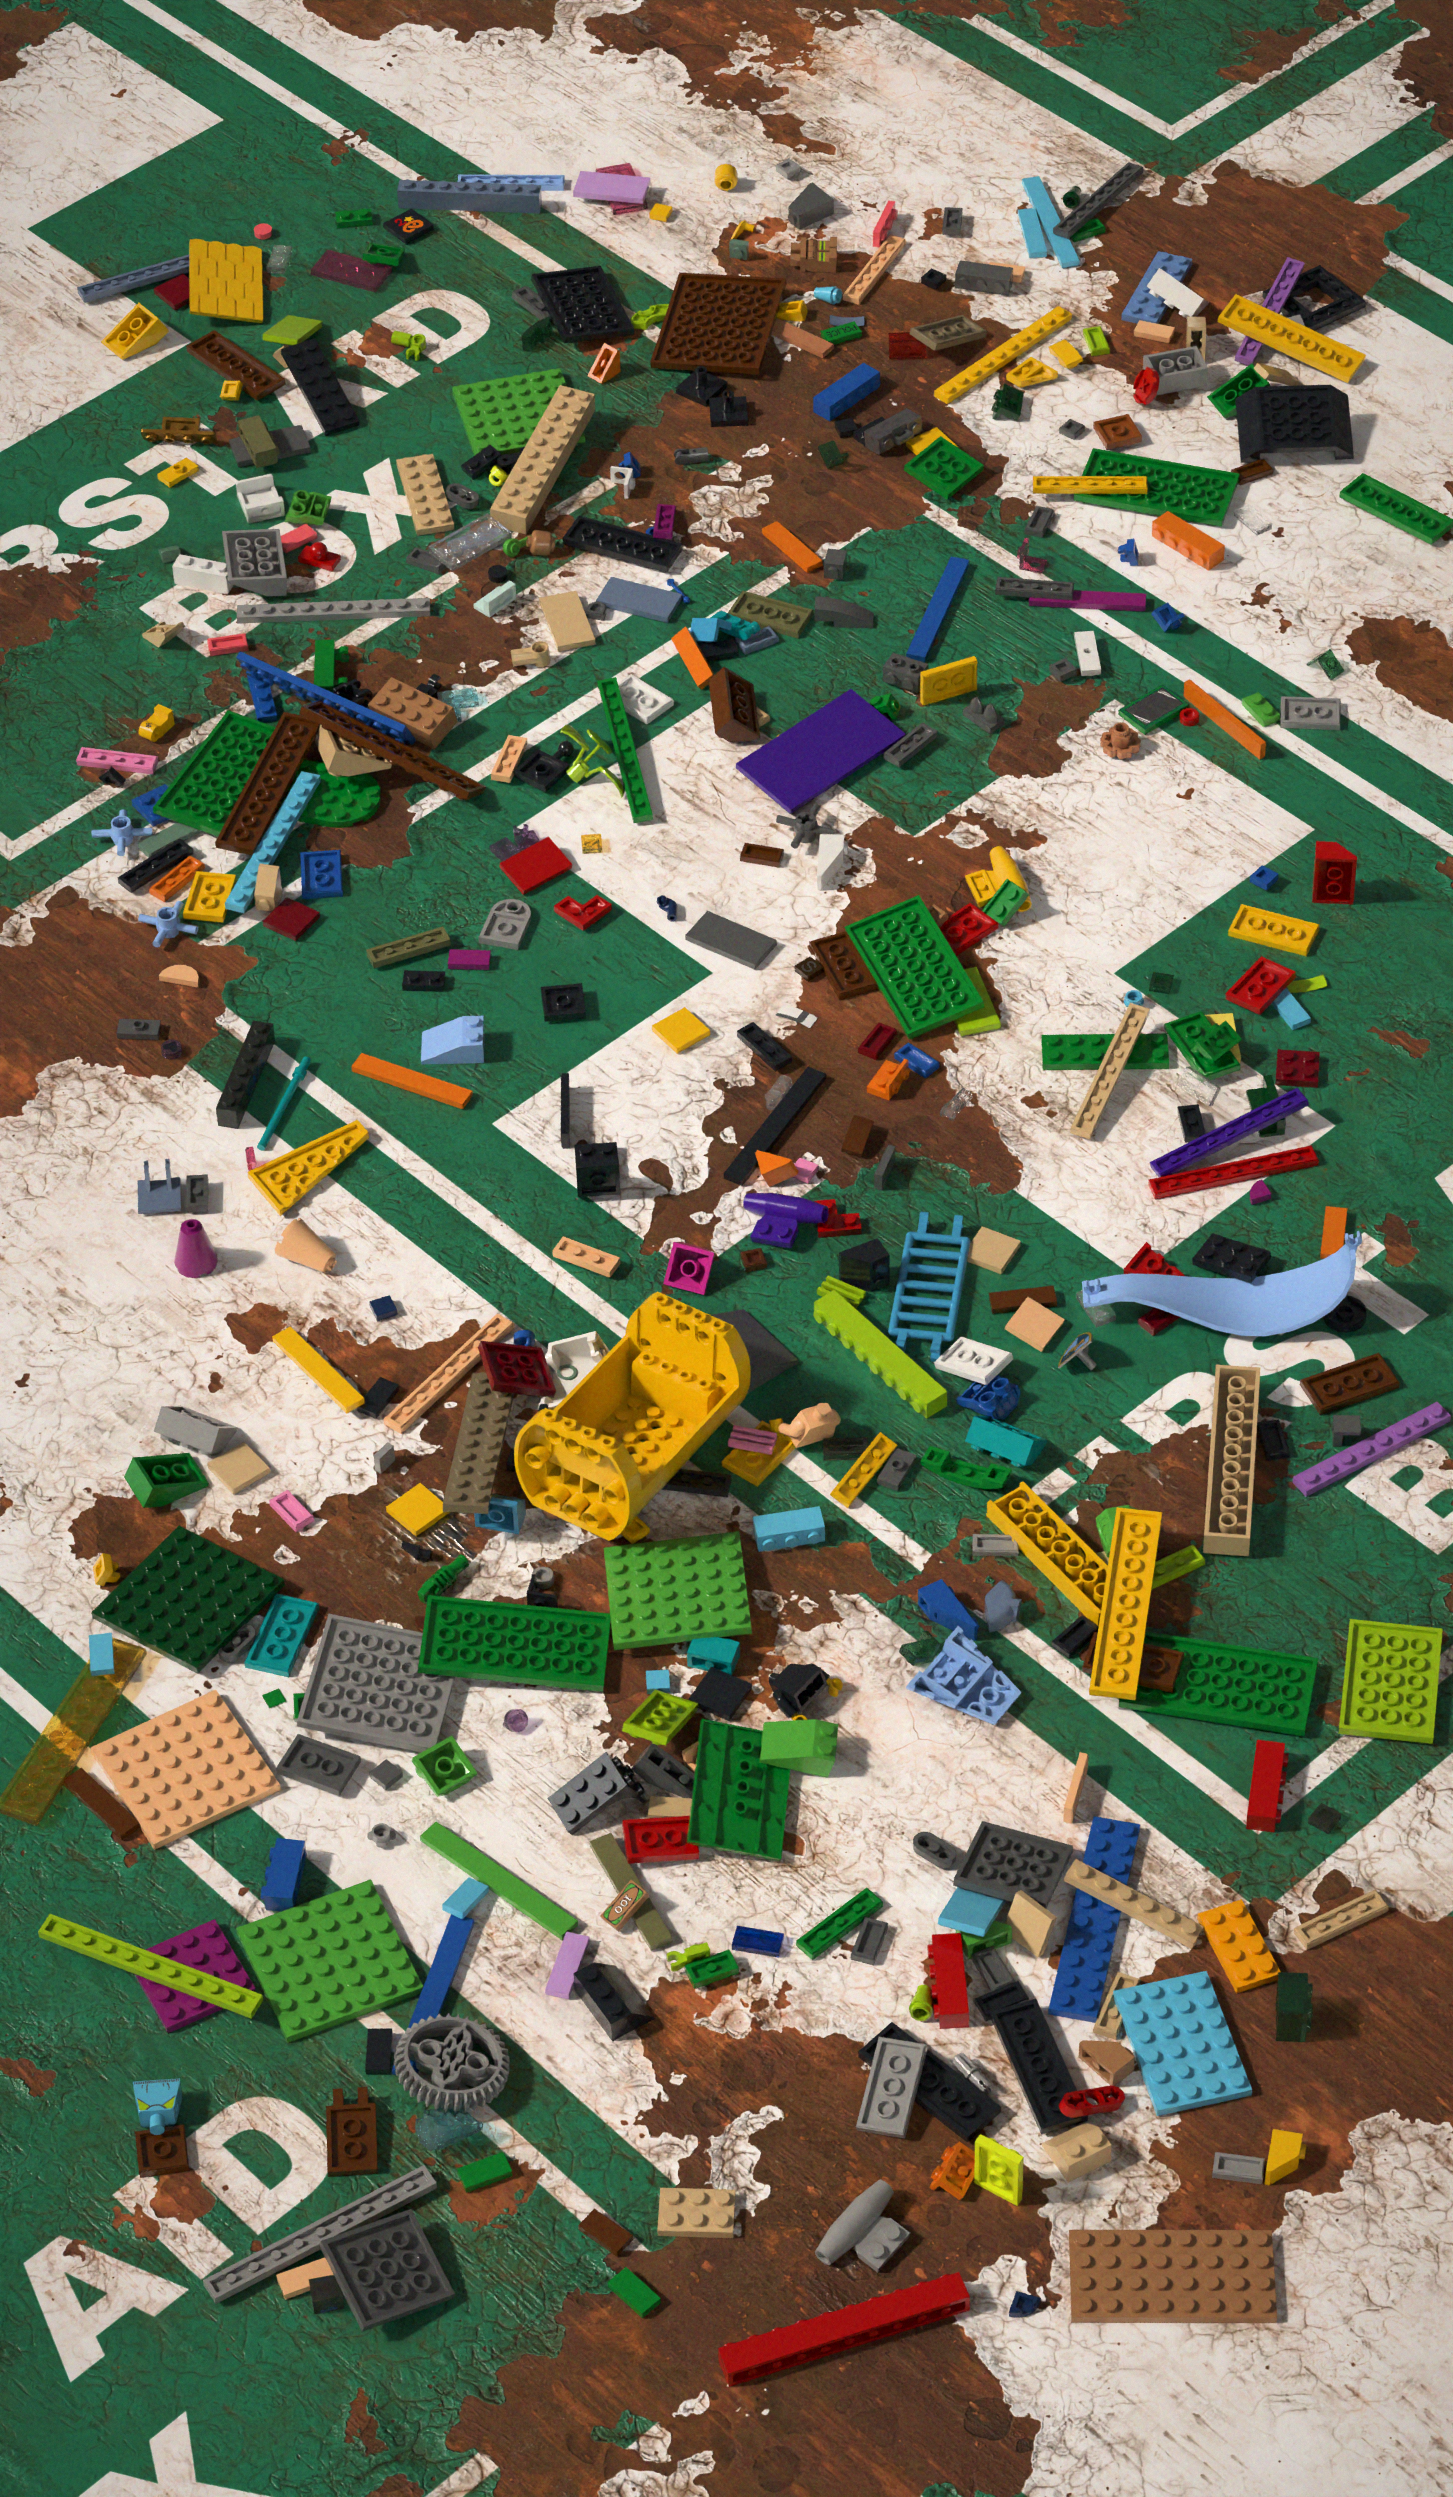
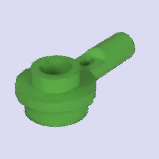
(512, 546)

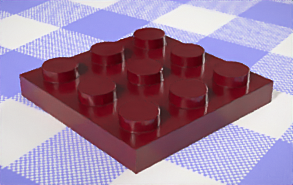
(517, 1369)

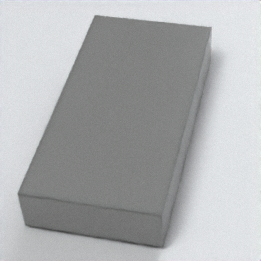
(994, 1545)
(1238, 2168)

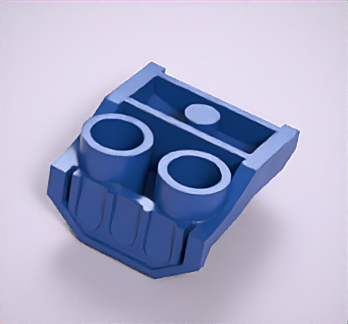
(993, 1400)

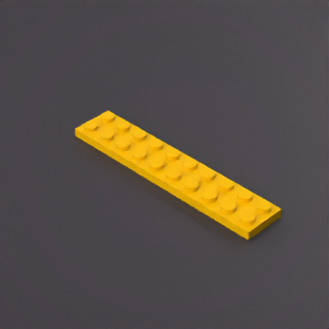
(1125, 1604)

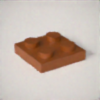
(1117, 431)

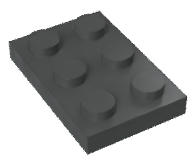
(318, 1764)

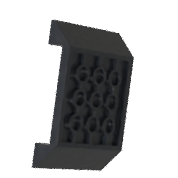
(1293, 421)

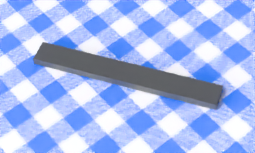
(1098, 200)

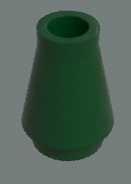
(1072, 198)

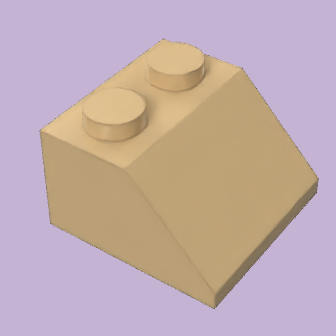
(1079, 2150)

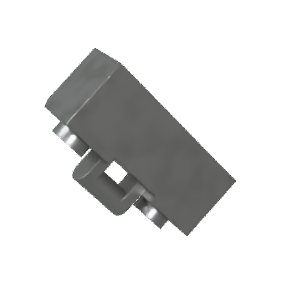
(893, 431)

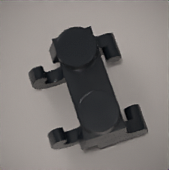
(351, 692)

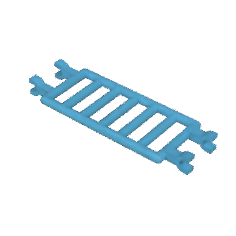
(956, 1288)

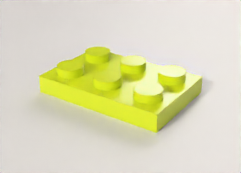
(998, 2169)

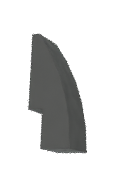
(842, 613)

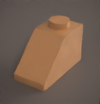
(1107, 2059)

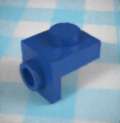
(1167, 617)

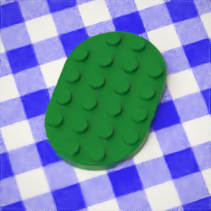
(340, 799)

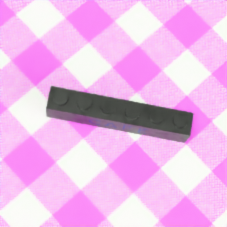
(245, 1074)

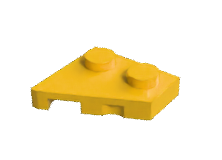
(1031, 373)

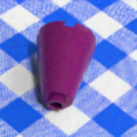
(194, 1250)

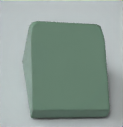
(169, 554)

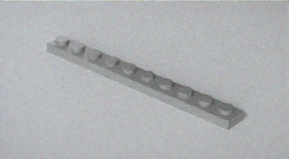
(333, 610)
(307, 2240)

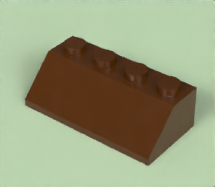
(733, 707)

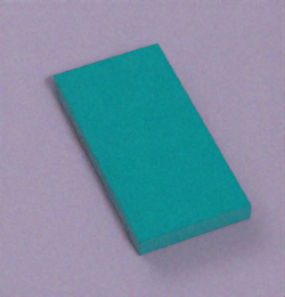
(282, 1635)

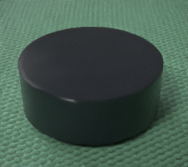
(497, 573)

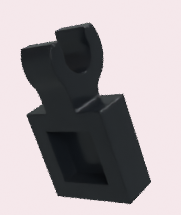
(431, 687)

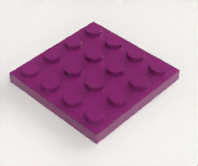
(201, 1949)

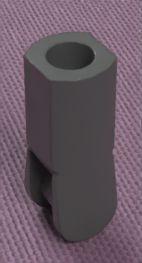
(694, 455)

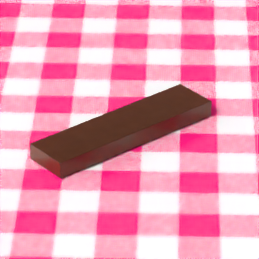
(101, 1803)

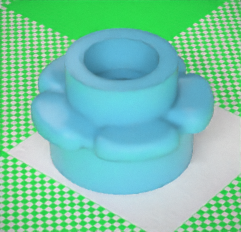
(1133, 997)

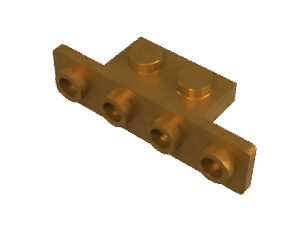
(179, 430)

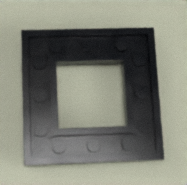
(1344, 299)

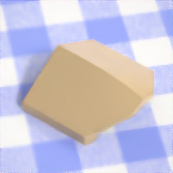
(162, 633)

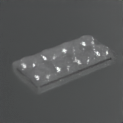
(469, 542)

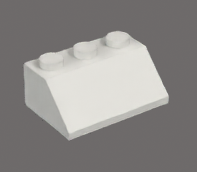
(1176, 294)
(201, 574)

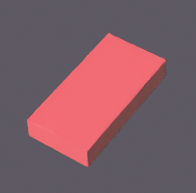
(297, 538)
(227, 644)

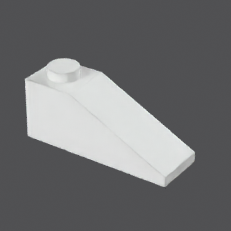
(830, 857)

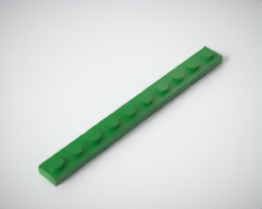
(625, 750)

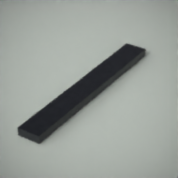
(775, 1125)

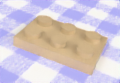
(696, 2212)

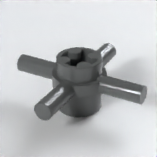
(805, 826)

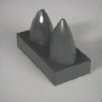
(983, 715)

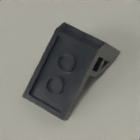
(597, 1169)

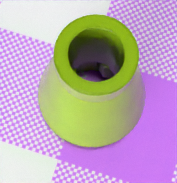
(921, 2004)

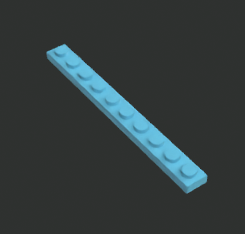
(273, 840)

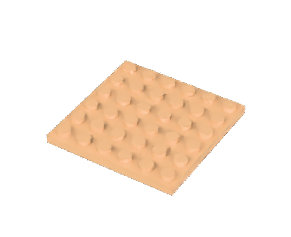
(185, 1769)

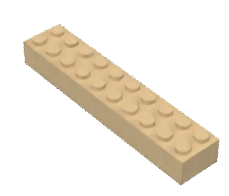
(543, 459)
(1232, 1460)

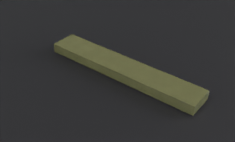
(620, 1873)

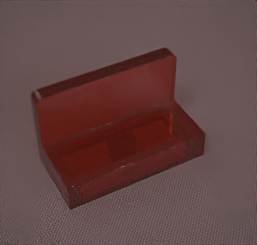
(905, 346)

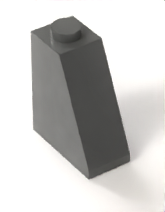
(810, 207)

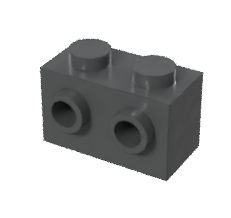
(903, 672)

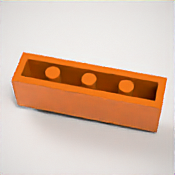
(1188, 540)

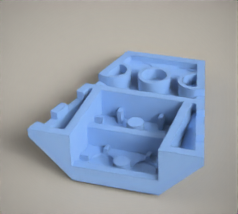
(966, 1681)

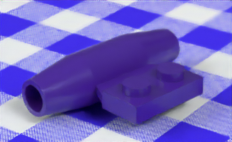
(781, 1217)

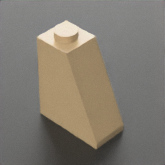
(1196, 333)

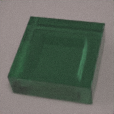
(1161, 983)

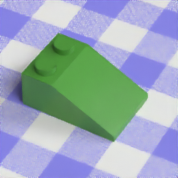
(800, 1745)

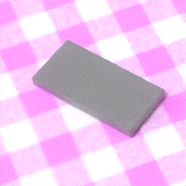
(891, 2087)

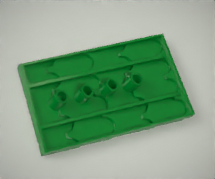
(735, 1797)

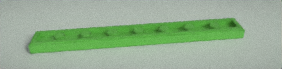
(498, 1880)

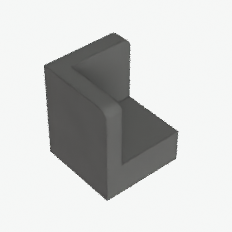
(1344, 1425)

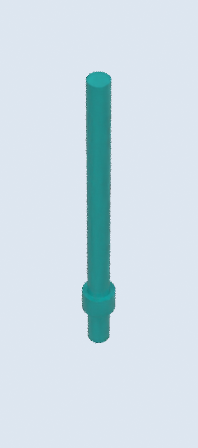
(298, 1075)

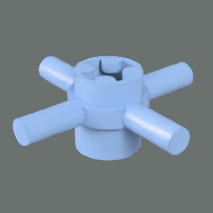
(122, 832)
(167, 923)

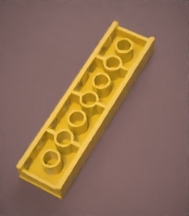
(1051, 1549)

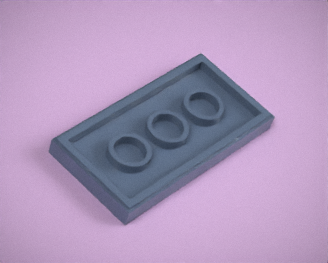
(639, 599)

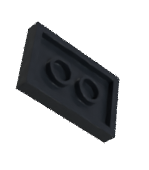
(1231, 1258)

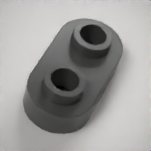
(462, 496)
(237, 1645)
(935, 1849)

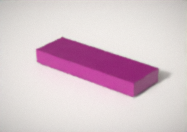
(664, 521)

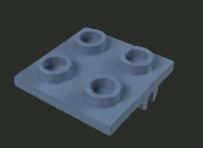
(159, 1195)

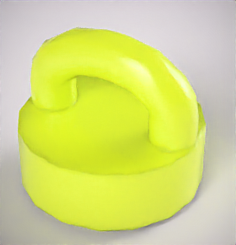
(500, 474)

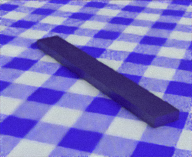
(1229, 1133)

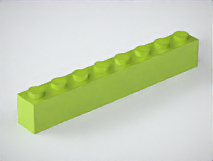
(880, 1354)

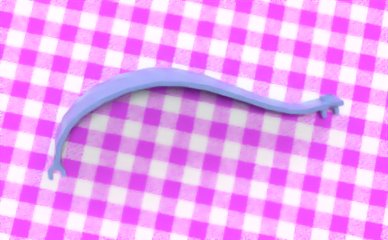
(1233, 1306)

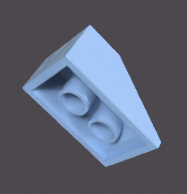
(454, 1042)

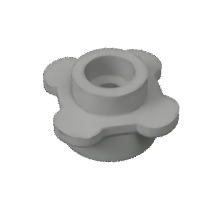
(379, 1830)

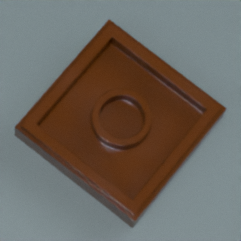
(162, 2152)

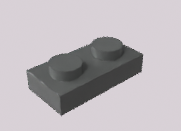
(952, 221)
(197, 1193)

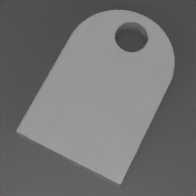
(504, 926)

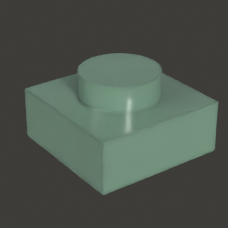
(739, 249)

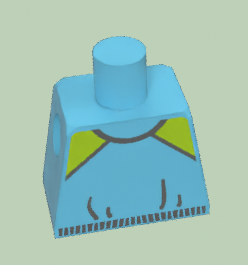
(158, 2103)

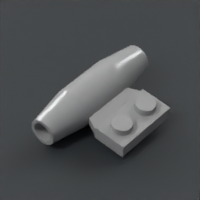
(862, 2227)

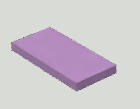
(611, 187)

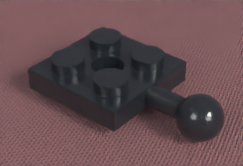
(540, 761)

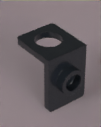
(540, 1599)

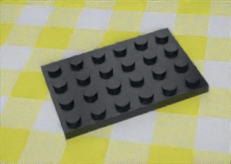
(582, 304)

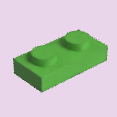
(1260, 709)

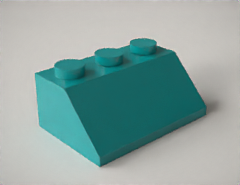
(1004, 1441)

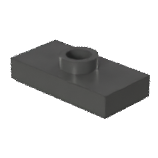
(138, 1029)
(896, 1469)

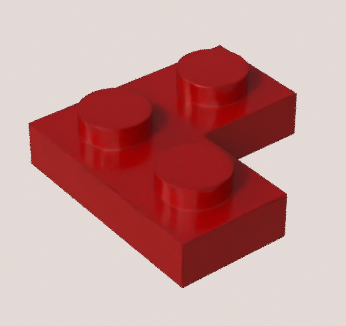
(583, 915)
(838, 1224)

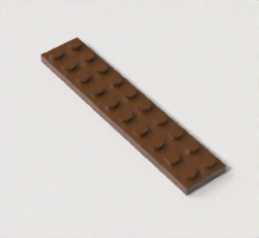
(393, 750)
(267, 784)

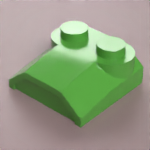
(444, 1767)

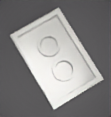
(642, 699)
(973, 1360)

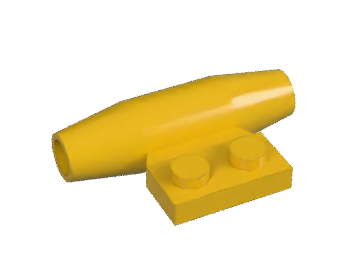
(986, 883)

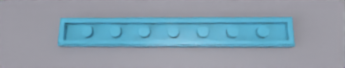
(1049, 219)

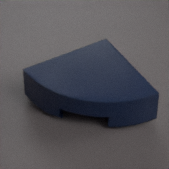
(1023, 2305)

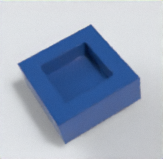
(1264, 877)

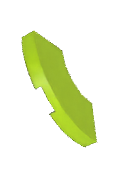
(645, 318)

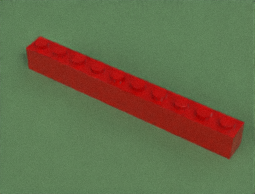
(843, 2329)

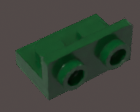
(1007, 402)

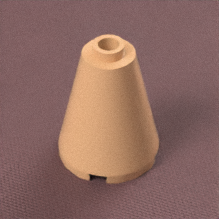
(305, 1247)

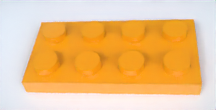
(1239, 1946)

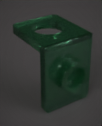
(831, 454)
(1328, 663)

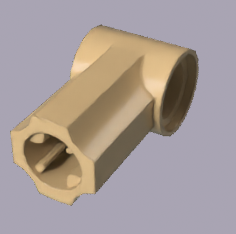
(536, 654)

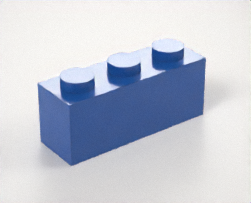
(284, 1874)

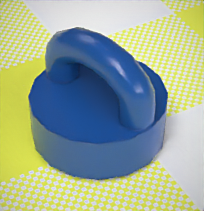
(524, 1338)

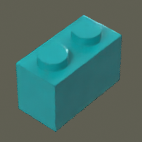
(715, 1653)

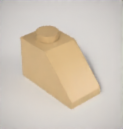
(268, 887)

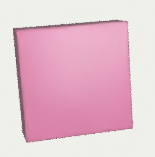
(806, 1170)

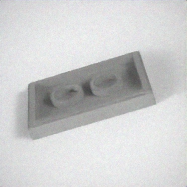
(1310, 713)

